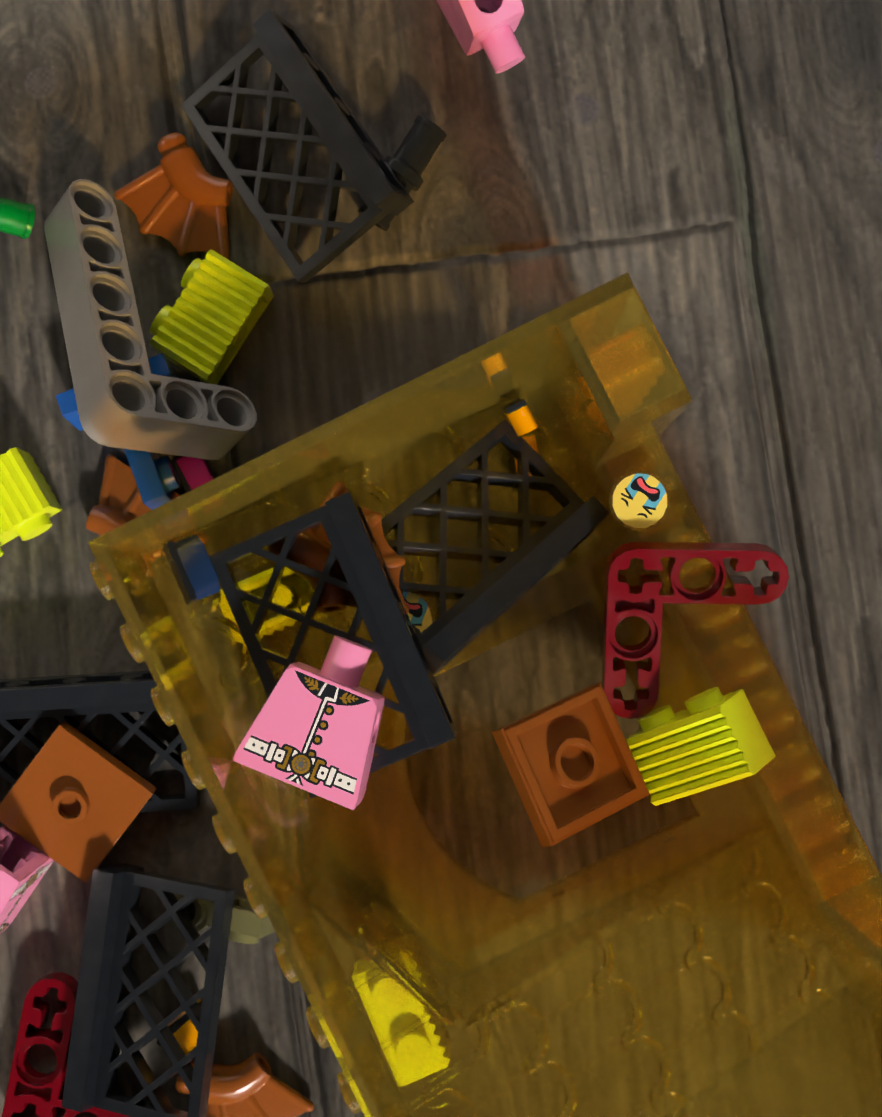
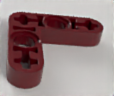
(648, 598)
(25, 1082)

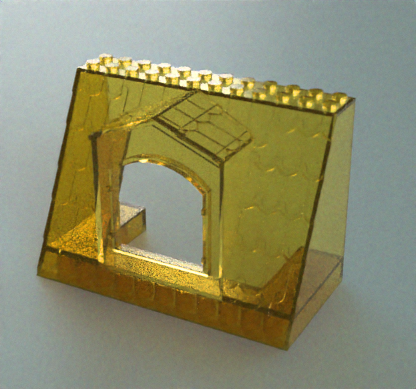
(669, 980)

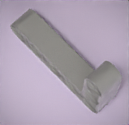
(106, 348)

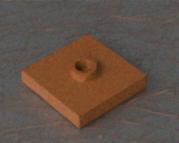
(570, 764)
(74, 801)

